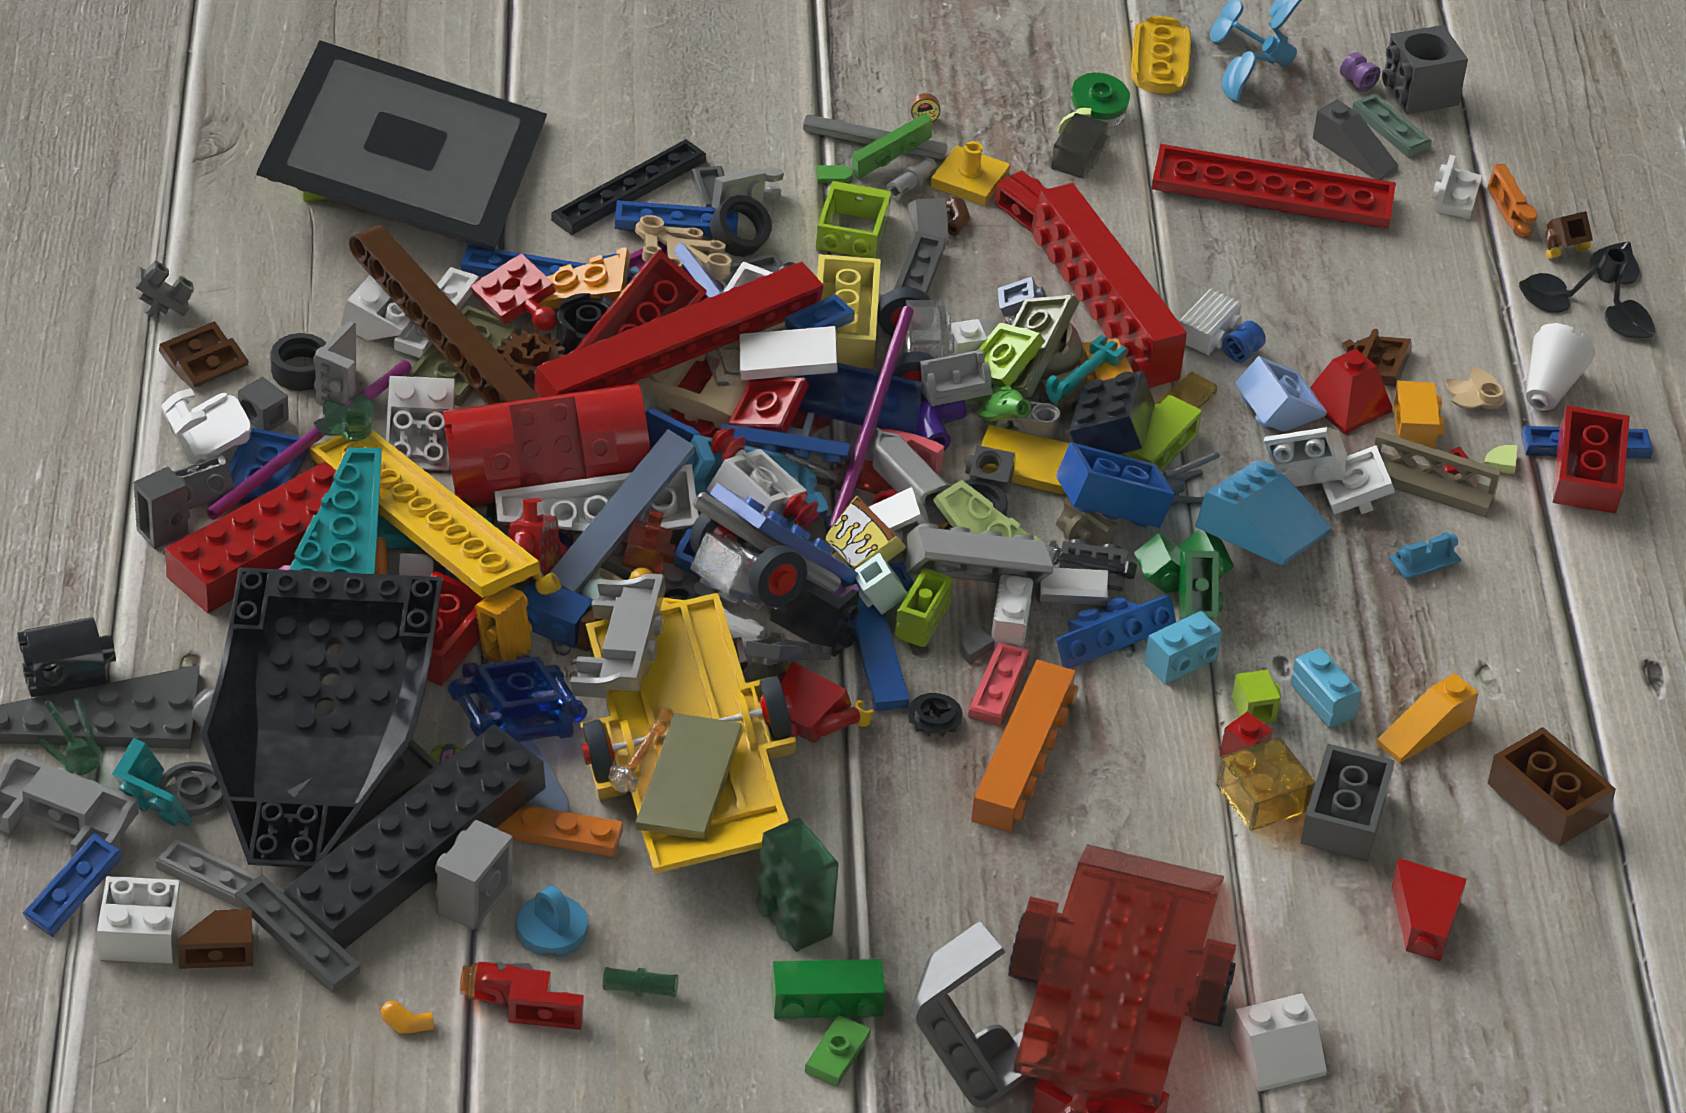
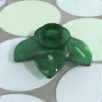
(347, 421)

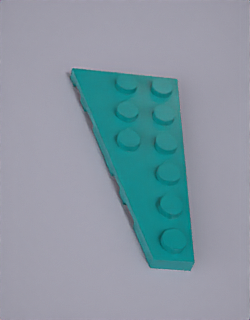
(346, 525)

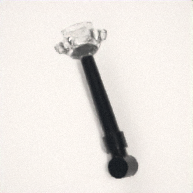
(1127, 569)

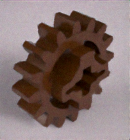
(529, 351)

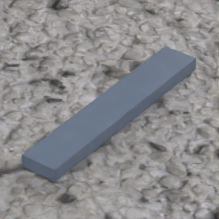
(619, 513)

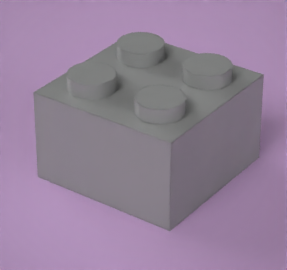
(474, 874)

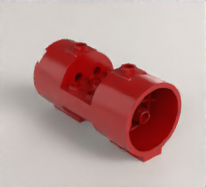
(545, 441)

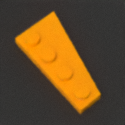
(598, 277)

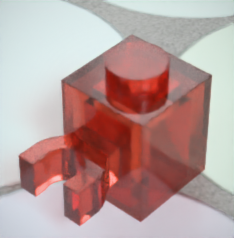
(649, 545)

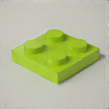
(1009, 351)

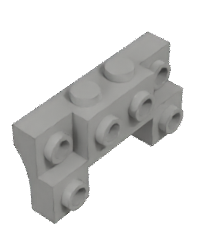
(630, 637)
(62, 801)

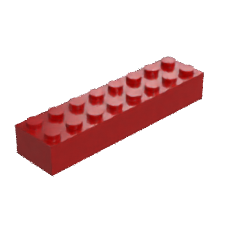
(1109, 284)

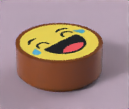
(924, 104)

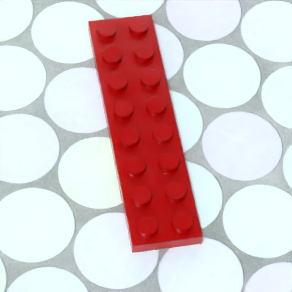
(1274, 186)

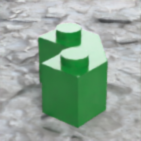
(1161, 558)

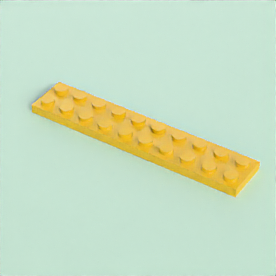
(438, 519)

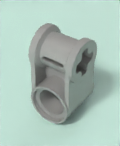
(1041, 421)

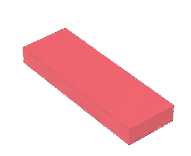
(999, 683)

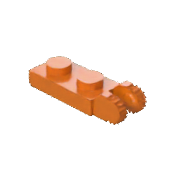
(1511, 201)

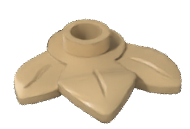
(1477, 392)

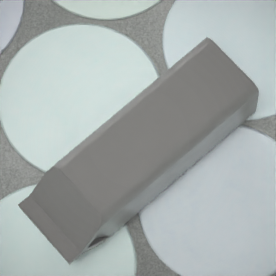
(906, 469)

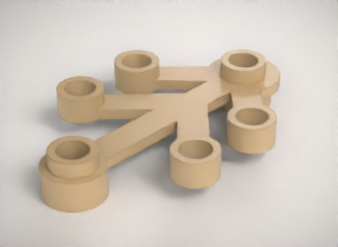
(652, 230)

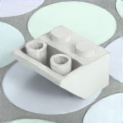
(374, 312)
(1308, 455)
(138, 920)

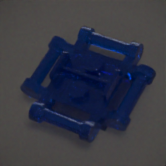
(518, 698)

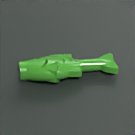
(1002, 404)

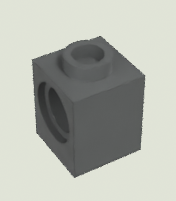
(264, 404)
(1002, 459)

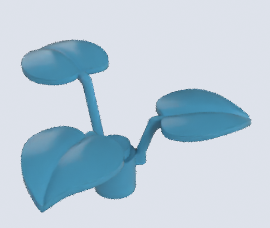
(1275, 48)

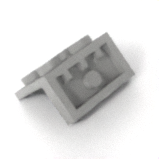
(336, 367)

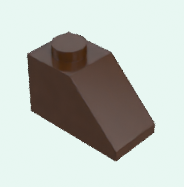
(218, 941)

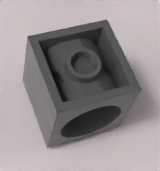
(1424, 69)

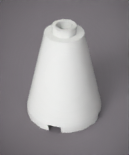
(1556, 364)

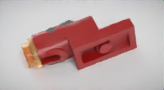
(525, 993)

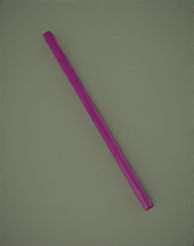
(872, 414)
(295, 449)

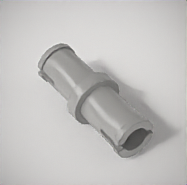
(912, 178)

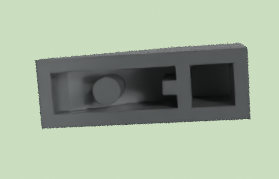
(1352, 139)

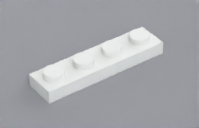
(457, 288)

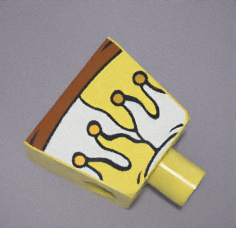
(861, 536)

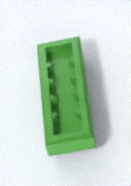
(891, 146)

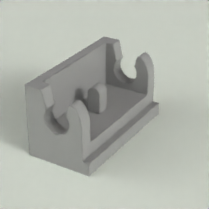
(955, 378)

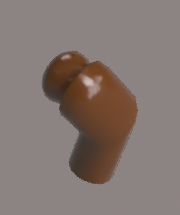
(960, 215)

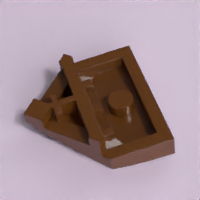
(1385, 352)

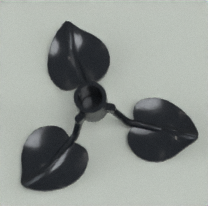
(1612, 264)

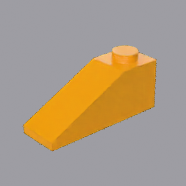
(1432, 717)

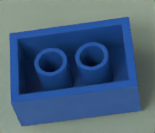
(1115, 485)

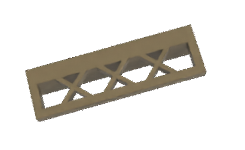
(1433, 481)

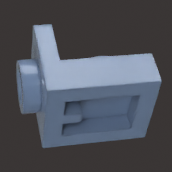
(1013, 295)

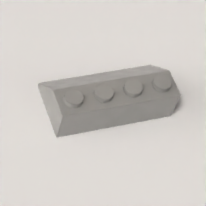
(976, 555)

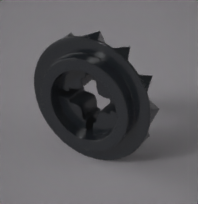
(943, 707)

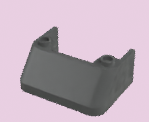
(977, 1062)

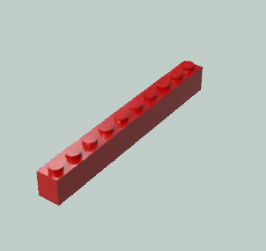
(682, 334)

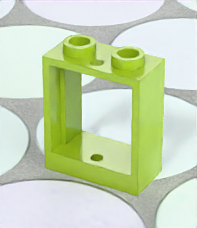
(843, 200)

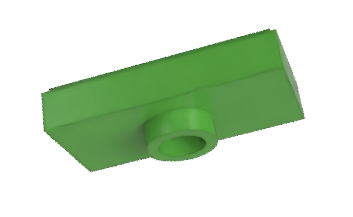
(837, 1050)

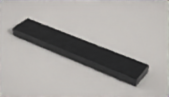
(628, 186)

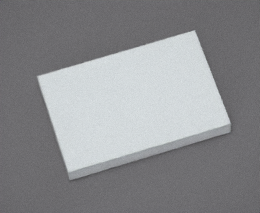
(788, 353)

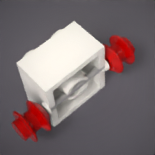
(760, 478)

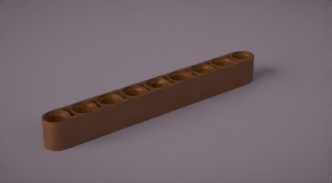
(438, 317)

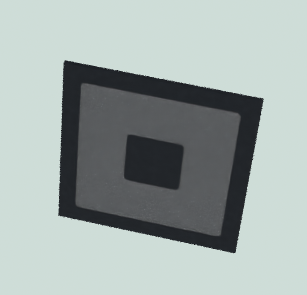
(403, 145)

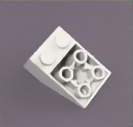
(417, 419)

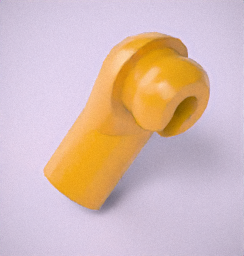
(403, 1020)

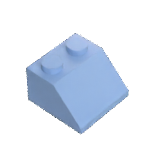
(1278, 395)

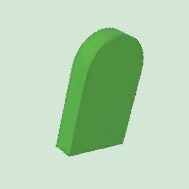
(831, 173)

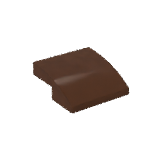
(202, 355)

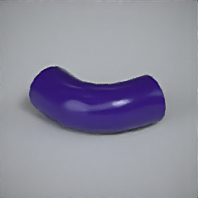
(932, 419)

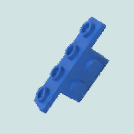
(1112, 628)

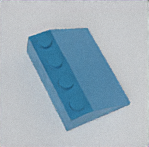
(1262, 514)

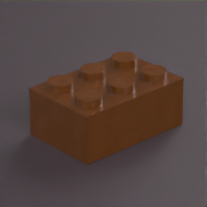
(1551, 786)

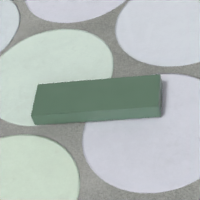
(1392, 125)

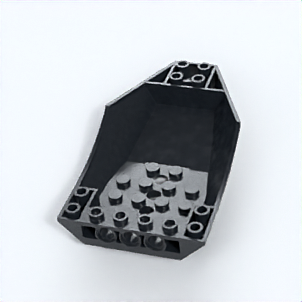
(270, 679)

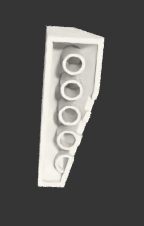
(581, 500)

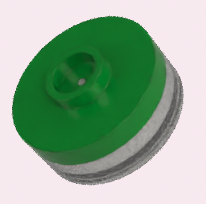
(1103, 94)

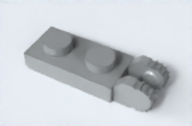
(747, 183)

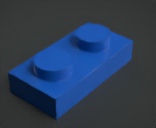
(824, 313)

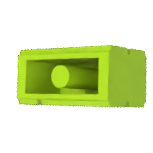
(924, 607)

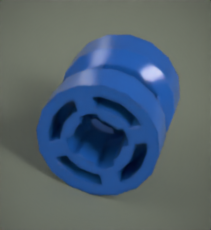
(1244, 341)

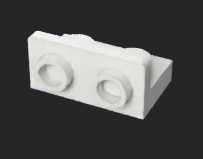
(1456, 190)

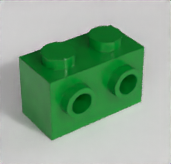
(1200, 583)

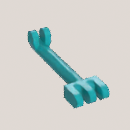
(1100, 353)

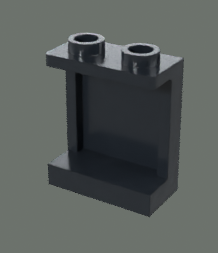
(820, 617)

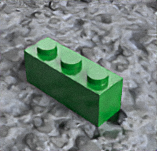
(828, 988)

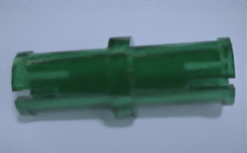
(640, 982)

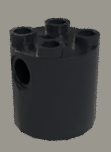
(65, 656)

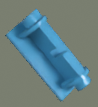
(1424, 557)

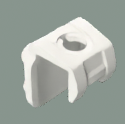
(208, 427)

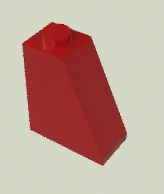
(1426, 906)

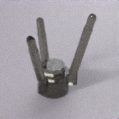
(836, 476)

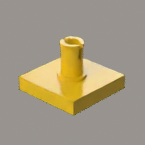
(970, 173)

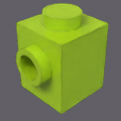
(1257, 695)

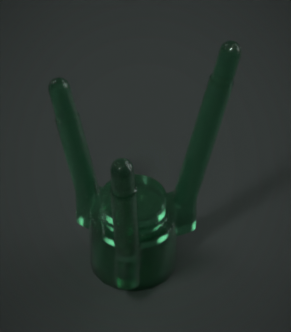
(80, 754)

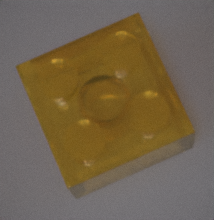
(1265, 783)

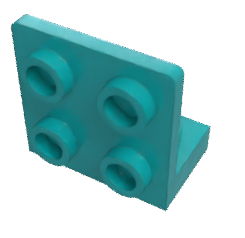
(140, 776)

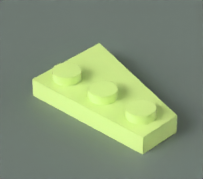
(970, 509)

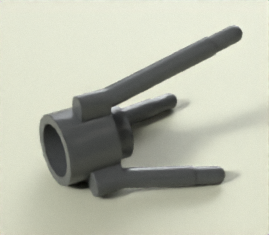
(1176, 478)

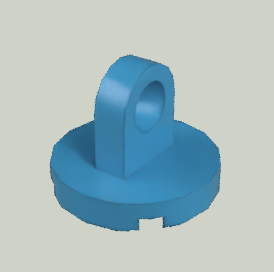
(551, 923)

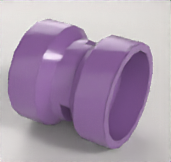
(1357, 69)

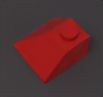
(1352, 392)

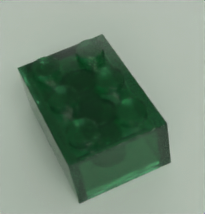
(797, 884)

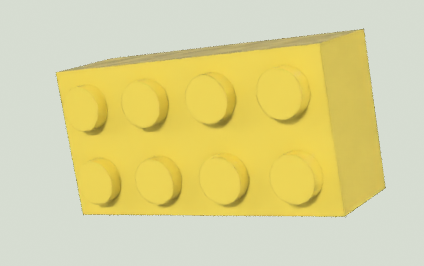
(857, 284)

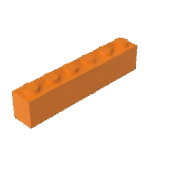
(1024, 746)

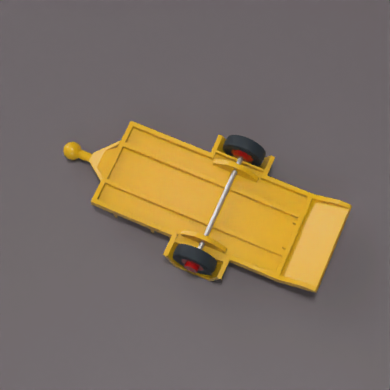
(702, 678)

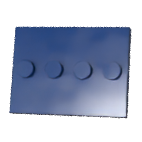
(777, 527)

